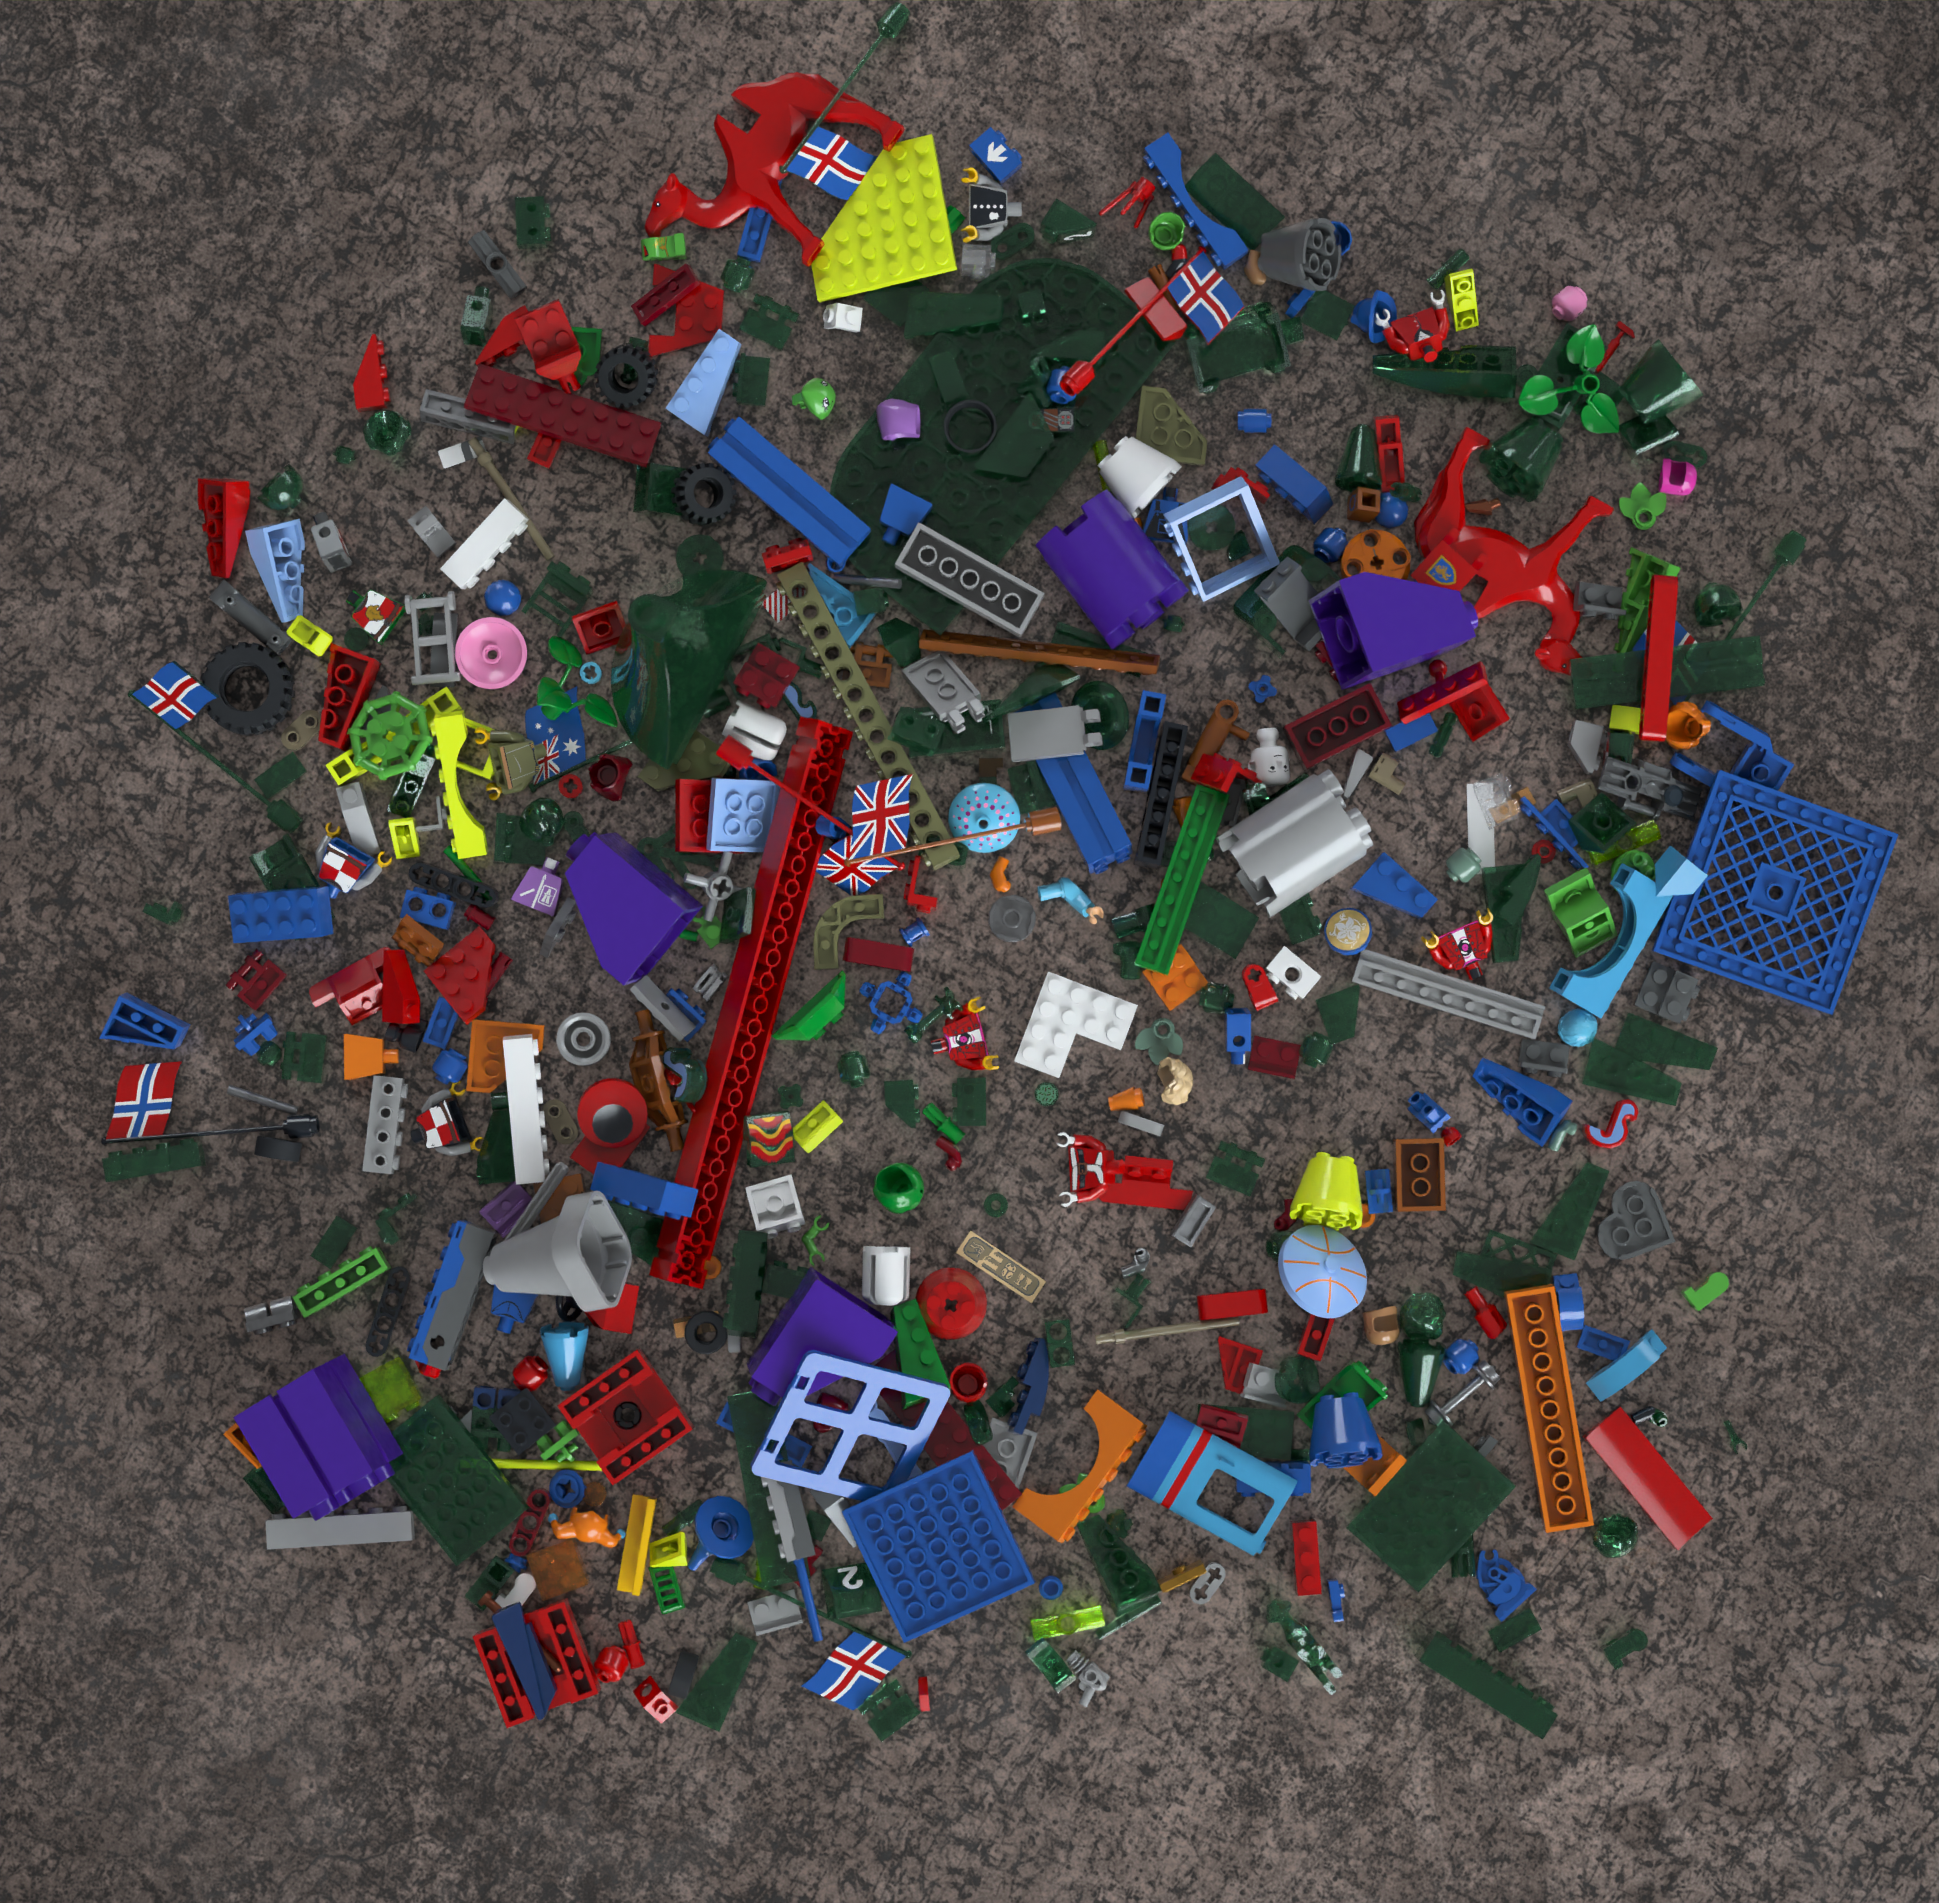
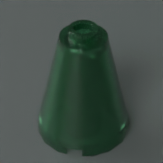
(1360, 461)
(1419, 1369)

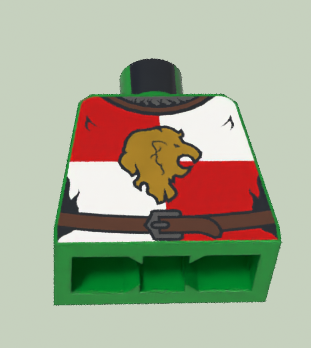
(375, 613)

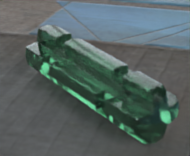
(1443, 734)

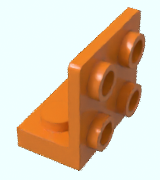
(1377, 1473)

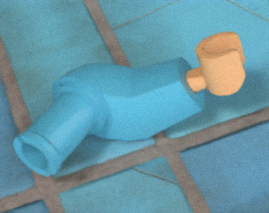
(1073, 895)

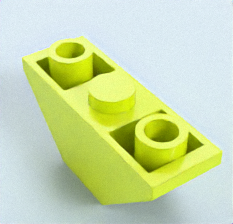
(1462, 299)

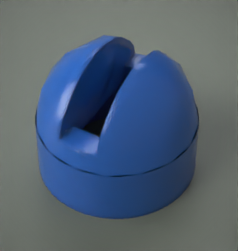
(836, 569)

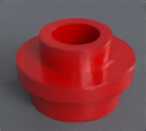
(1551, 850)

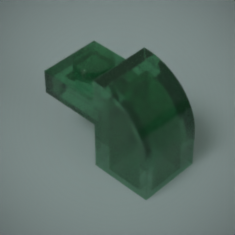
(491, 1579)

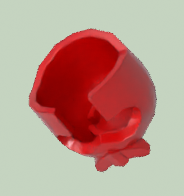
(968, 1382)

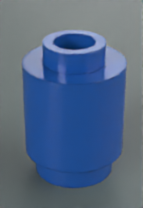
(1254, 420)

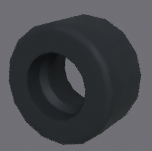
(691, 1332)

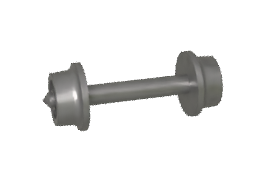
(1485, 1374)

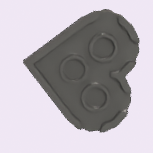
(1635, 1222)

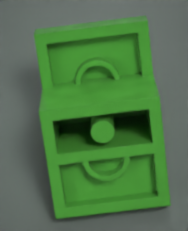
(1580, 912)

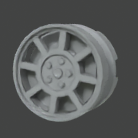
(712, 984)

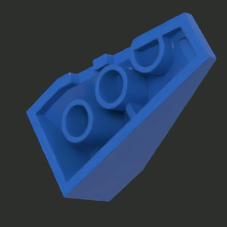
(1530, 1102)

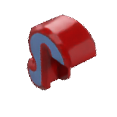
(1617, 1127)

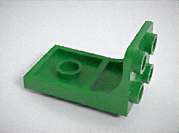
(1349, 1379)

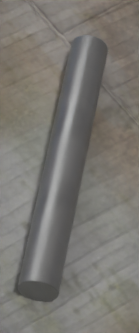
(863, 580)
(262, 1100)

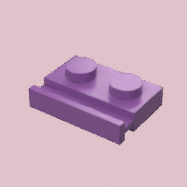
(506, 1208)

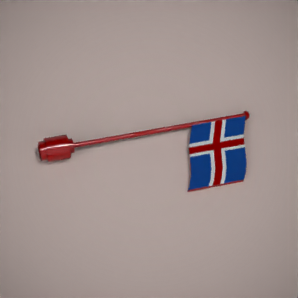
(1197, 292)

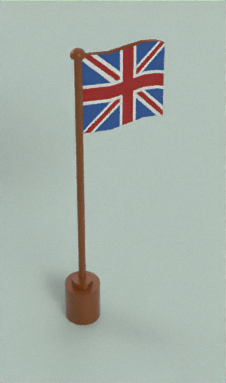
(882, 821)

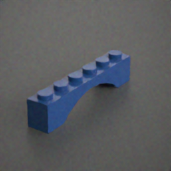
(1222, 241)

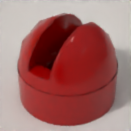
(1450, 1135)

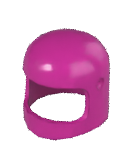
(1677, 477)

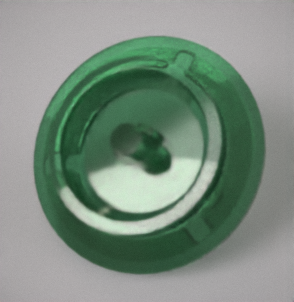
(1112, 709)

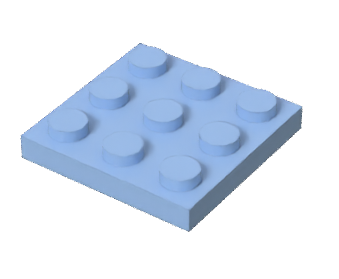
(740, 814)

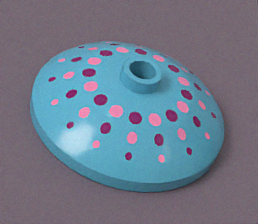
(986, 803)

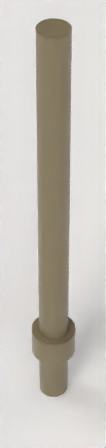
(485, 460)
(1120, 1336)

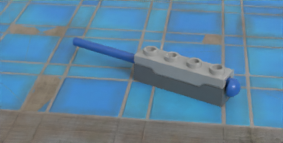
(795, 1537)

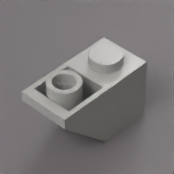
(1585, 743)

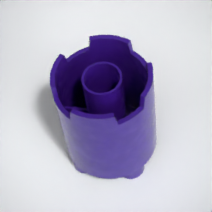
(1111, 569)

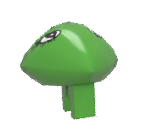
(817, 397)

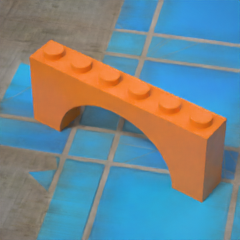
(1117, 1435)

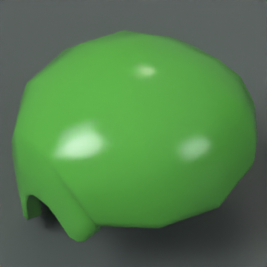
(1166, 231)

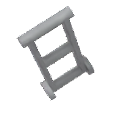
(411, 608)

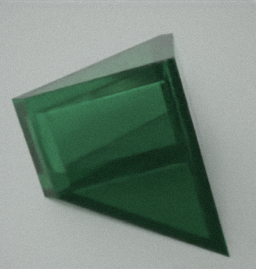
(901, 641)

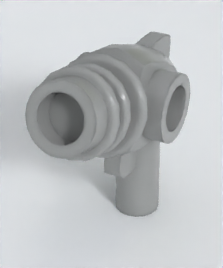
(1090, 1675)

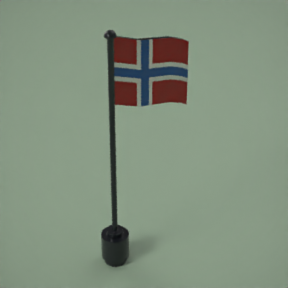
(146, 1101)

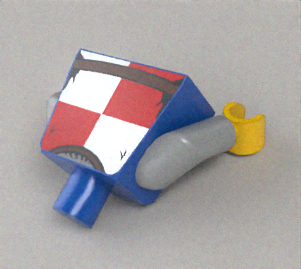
(344, 865)

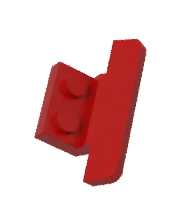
(354, 987)
(1147, 1184)

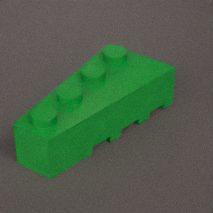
(915, 1349)

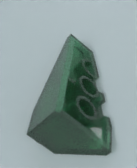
(1033, 687)
(1121, 1572)

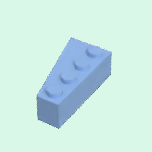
(704, 386)

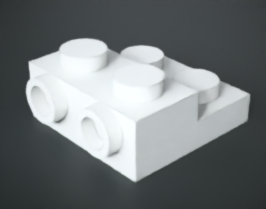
(775, 1206)

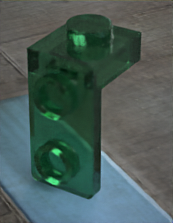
(387, 1231)
(1051, 1665)

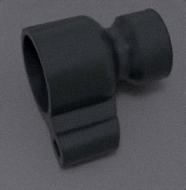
(408, 1037)

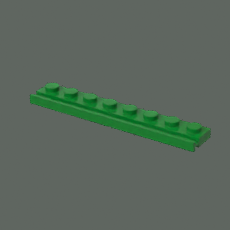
(1182, 880)

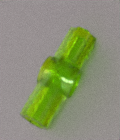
(1638, 837)
(1051, 1625)

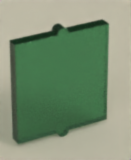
(1327, 314)

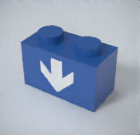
(995, 155)

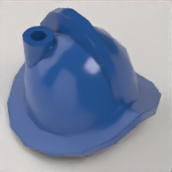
(1365, 312)

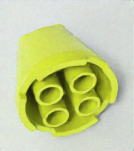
(1329, 1193)

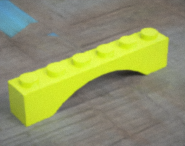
(346, 771)
(468, 832)

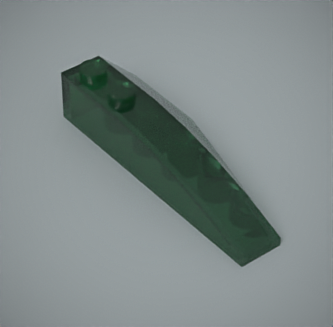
(1463, 372)

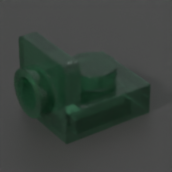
(159, 912)
(1000, 1398)

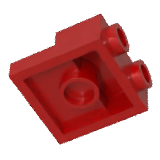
(782, 558)

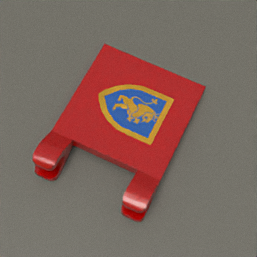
(1446, 567)

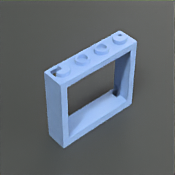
(1239, 573)

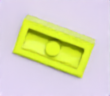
(816, 1126)

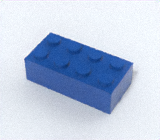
(280, 914)
(644, 1191)

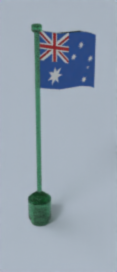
(566, 738)

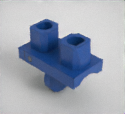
(246, 1038)
(1427, 1111)
(1378, 1191)

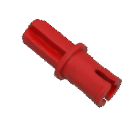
(631, 1644)

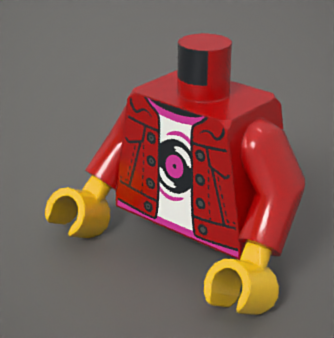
(1463, 946)
(965, 1039)

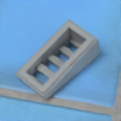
(1358, 766)

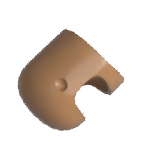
(1381, 1325)

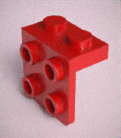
(1257, 489)
(1219, 773)
(922, 903)

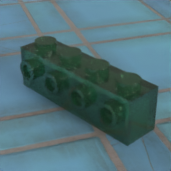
(153, 1162)

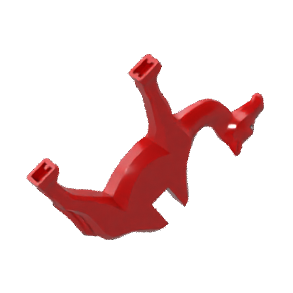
(754, 158)
(1512, 568)

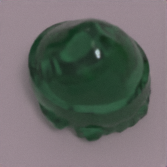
(1616, 1536)

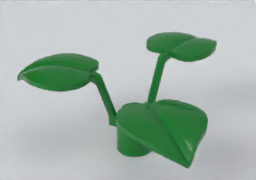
(1587, 350)
(555, 700)

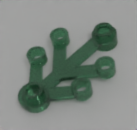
(676, 857)

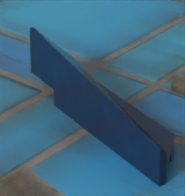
(526, 1656)

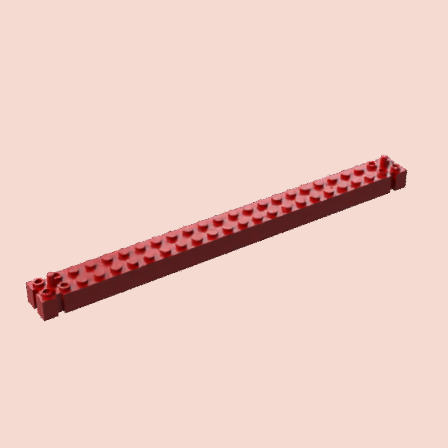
(752, 1000)

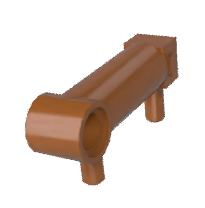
(1214, 737)

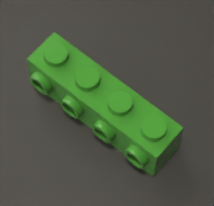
(340, 1283)

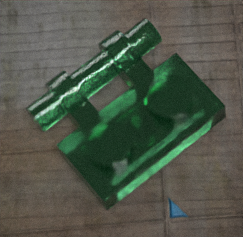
(765, 328)
(311, 1057)
(1232, 1175)
(893, 1716)

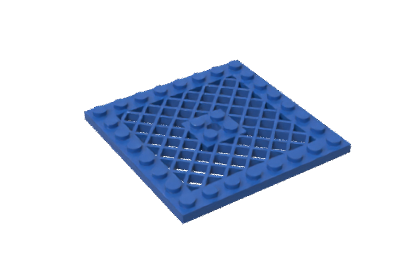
(1856, 909)

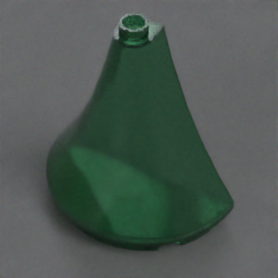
(678, 655)

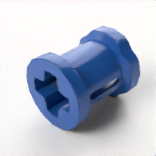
(914, 932)

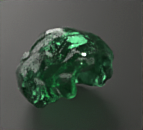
(387, 431)
(1422, 1316)

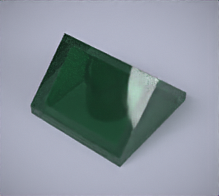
(1643, 438)
(1600, 824)

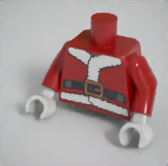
(1090, 1168)

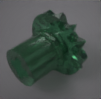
(1127, 954)

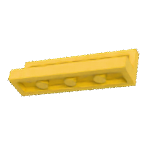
(636, 1544)

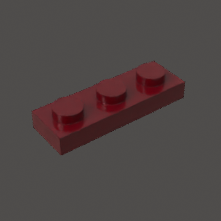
(665, 294)

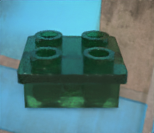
(1030, 788)

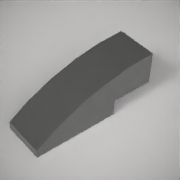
(439, 653)

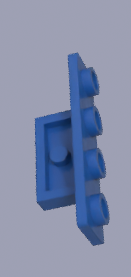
(1555, 822)

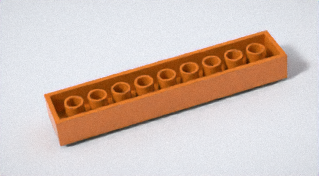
(1548, 1408)

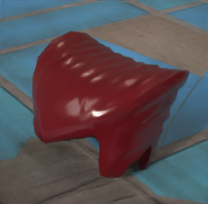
(609, 776)

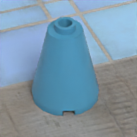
(565, 1352)

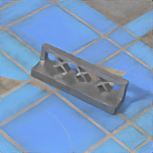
(450, 413)

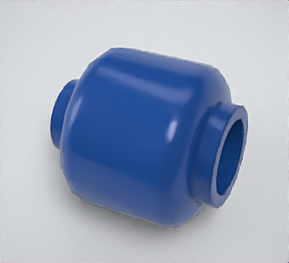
(1053, 387)
(1330, 544)
(450, 1066)
(1461, 1356)

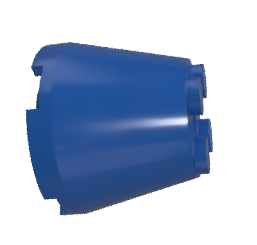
(1343, 1433)

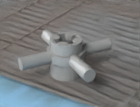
(718, 877)

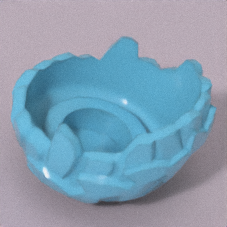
(1577, 1027)

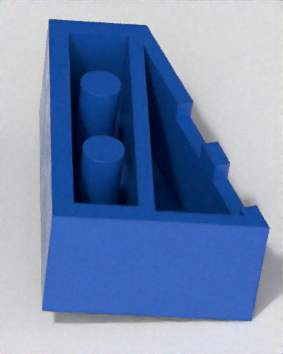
(1294, 484)
(143, 1024)

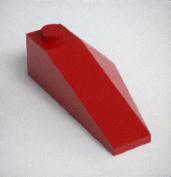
(225, 511)

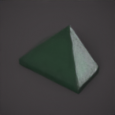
(264, 1489)

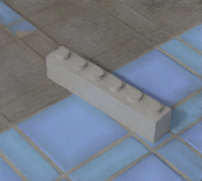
(340, 1529)

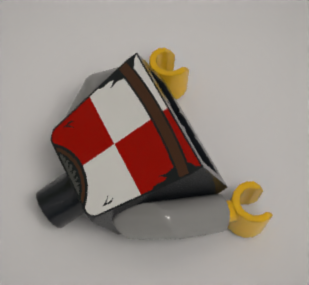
(443, 1124)

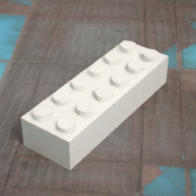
(524, 1108)

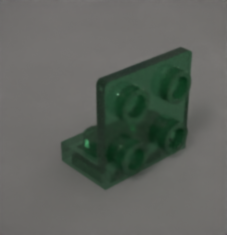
(654, 489)
(513, 845)

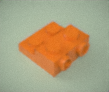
(1181, 981)

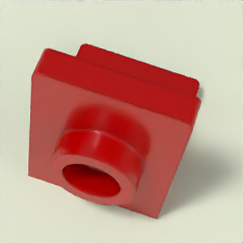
(656, 1702)

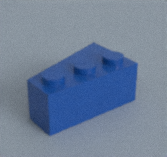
(1394, 886)
(1296, 1469)

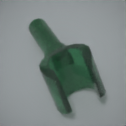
(1735, 1439)

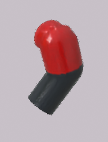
(1179, 259)

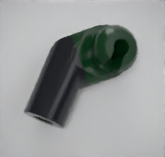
(1650, 1414)

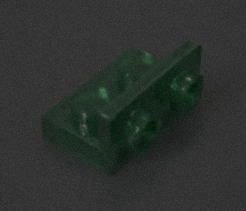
(752, 380)
(1299, 920)

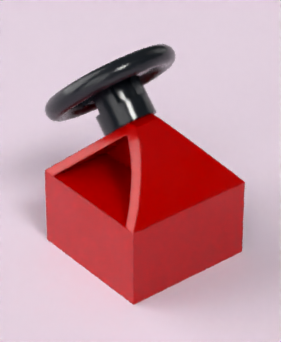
(612, 1319)

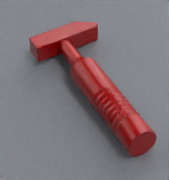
(1614, 343)

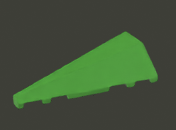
(1636, 597)

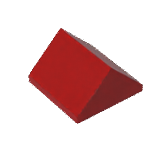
(600, 627)

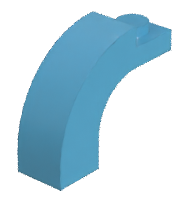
(1627, 1366)

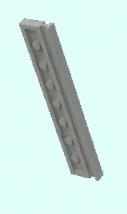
(1448, 994)

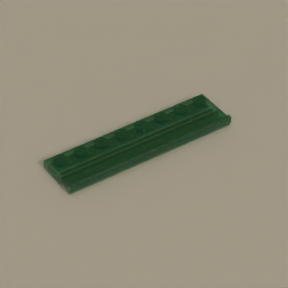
(1695, 670)

